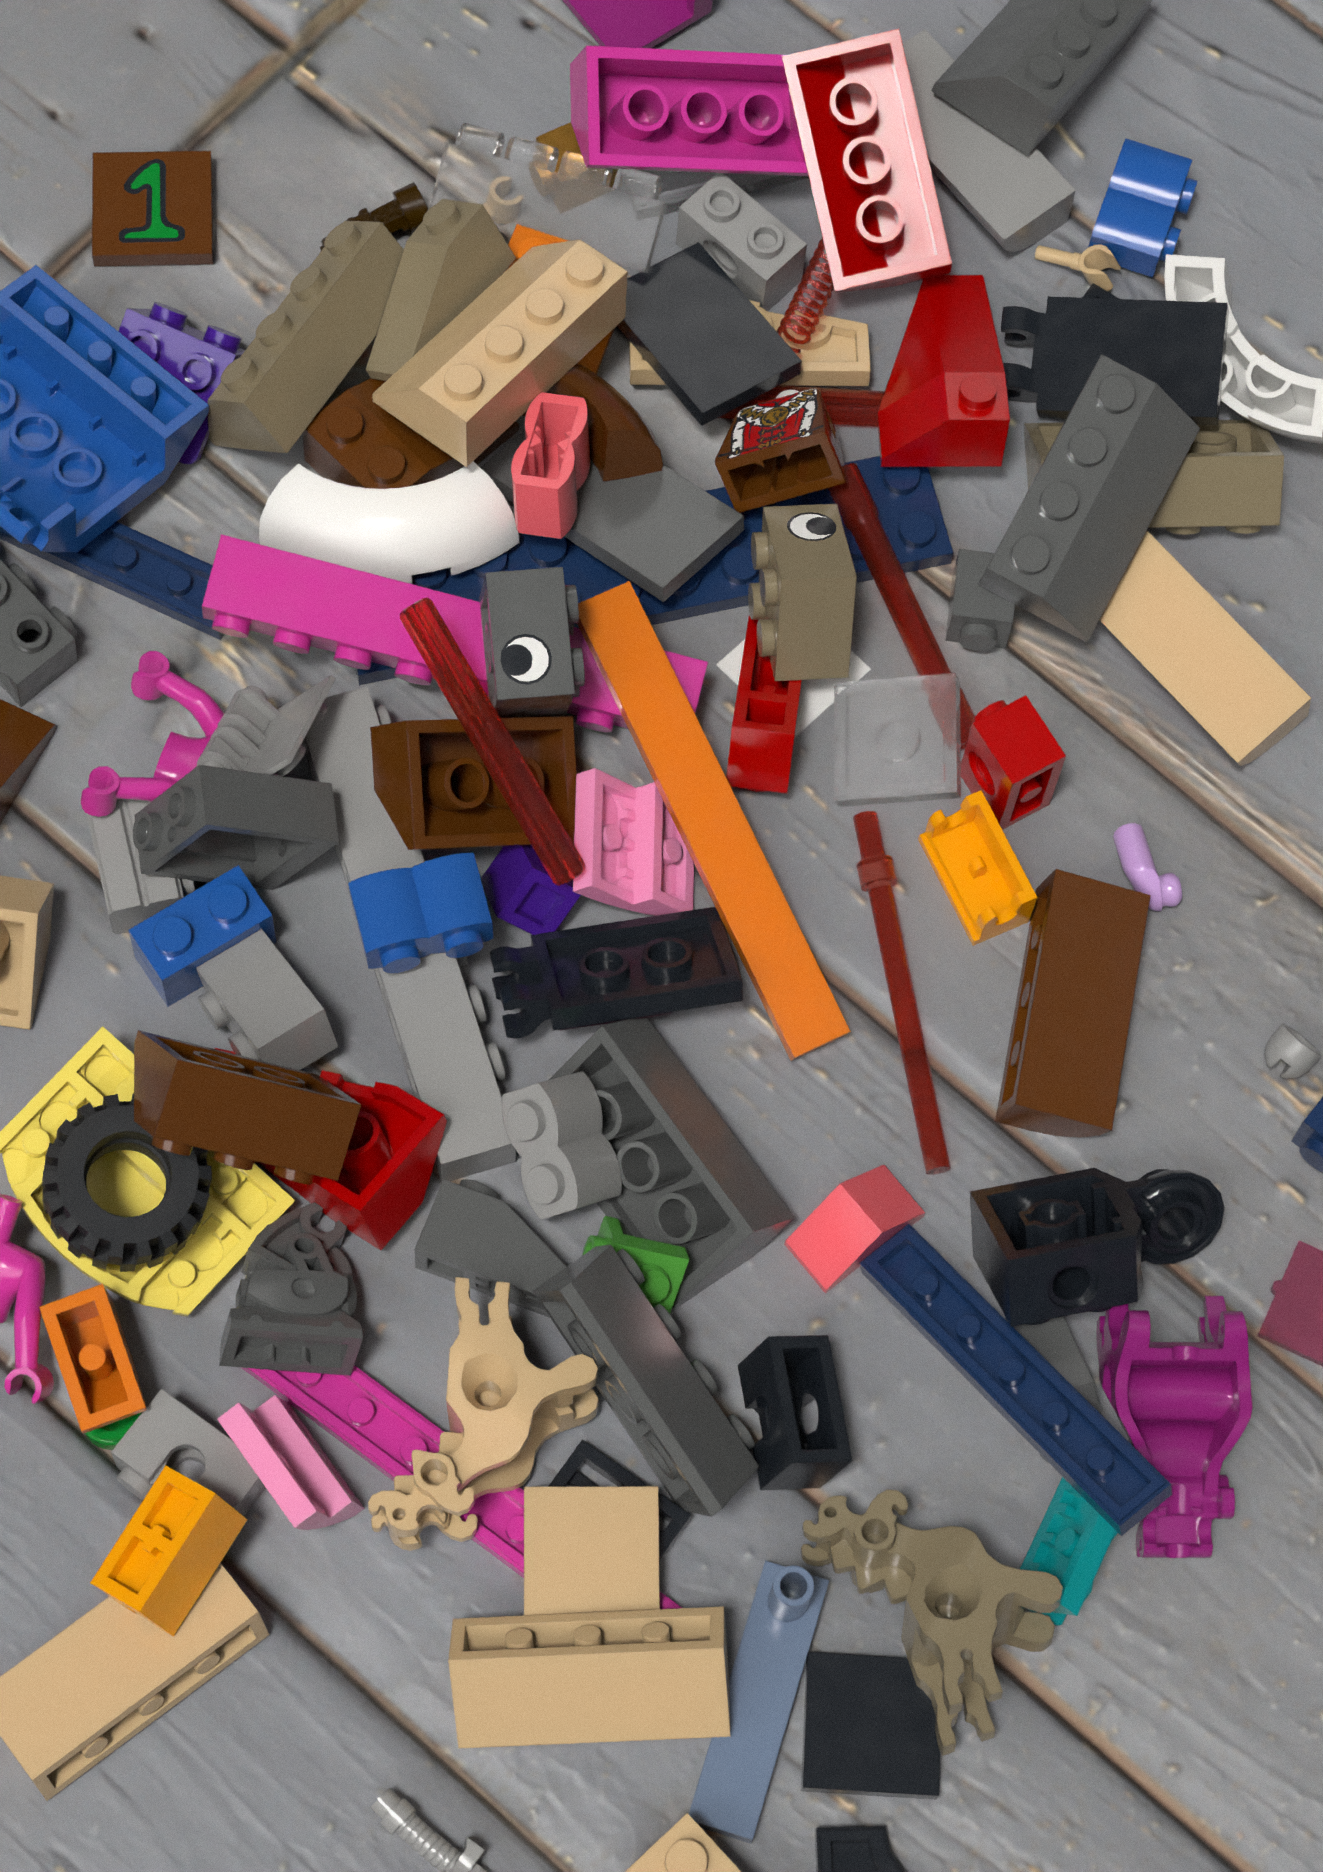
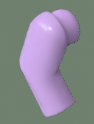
(1141, 870)

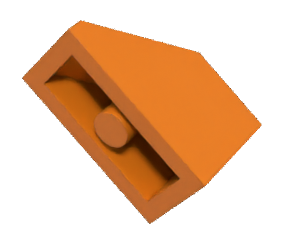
(93, 1358)

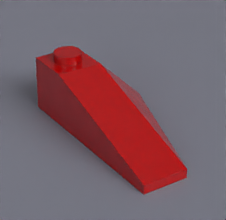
(947, 382)
(384, 1163)

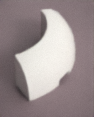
(1251, 382)
(392, 530)

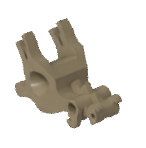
(955, 1602)

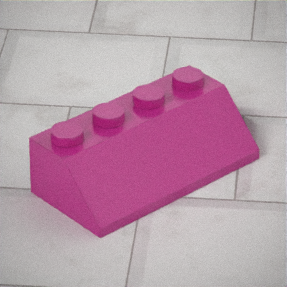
(684, 111)

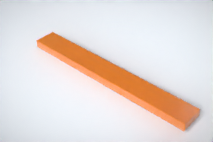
(710, 821)

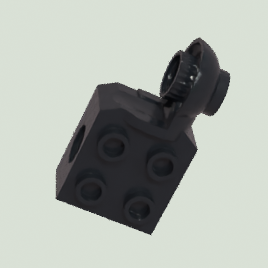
(1081, 1237)

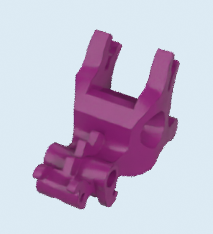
(1182, 1414)

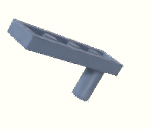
(761, 1700)

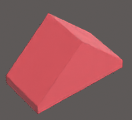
(852, 1225)

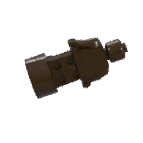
(403, 212)

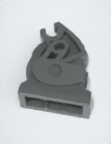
(294, 1301)

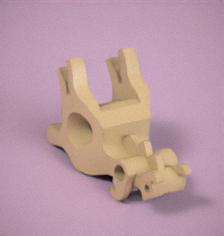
(497, 1423)

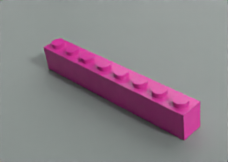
(358, 618)

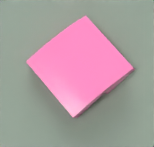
(630, 847)
(291, 1464)

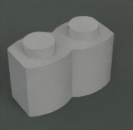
(561, 1144)

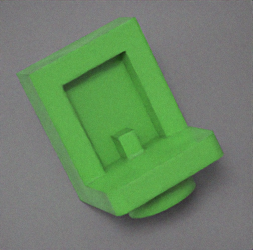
(659, 1262)

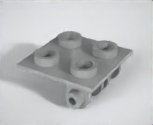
(263, 738)

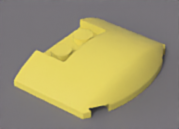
(133, 1184)

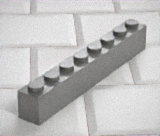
(427, 1005)

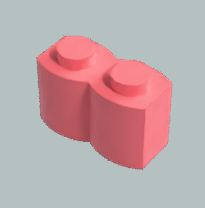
(551, 465)

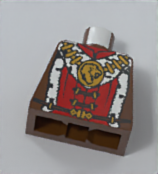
(780, 451)

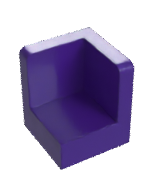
(524, 891)

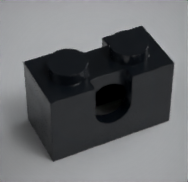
(776, 1383)

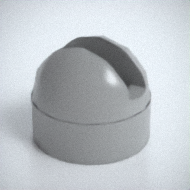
(1293, 1050)

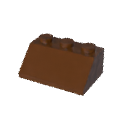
(444, 793)
(240, 1109)

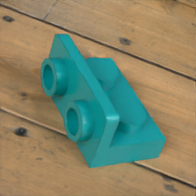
(1069, 1547)

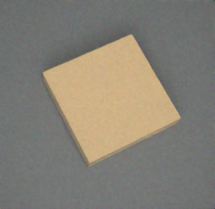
(590, 1549)

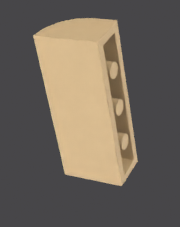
(1202, 655)
(116, 1677)
(590, 1677)

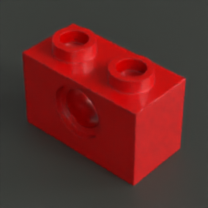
(1012, 760)

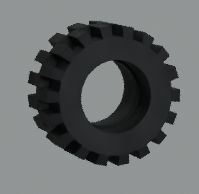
(109, 1236)

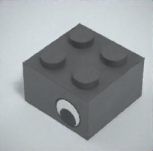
(528, 642)

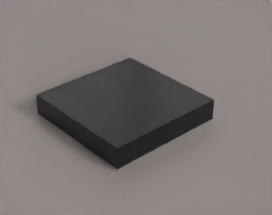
(867, 1728)

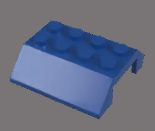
(81, 418)

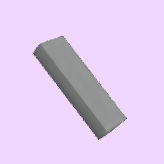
(1004, 189)

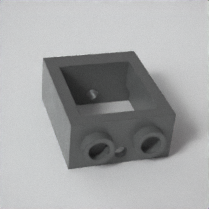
(234, 819)

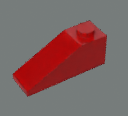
(762, 723)

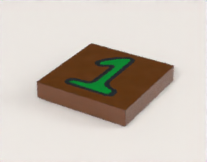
(152, 208)

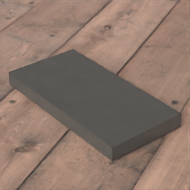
(642, 526)

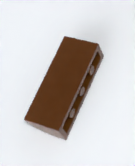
(1073, 1007)

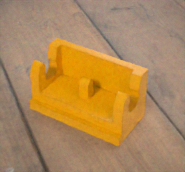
(978, 869)
(169, 1550)

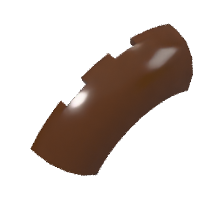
(618, 434)

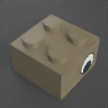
(803, 592)

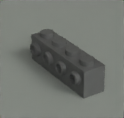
(34, 641)

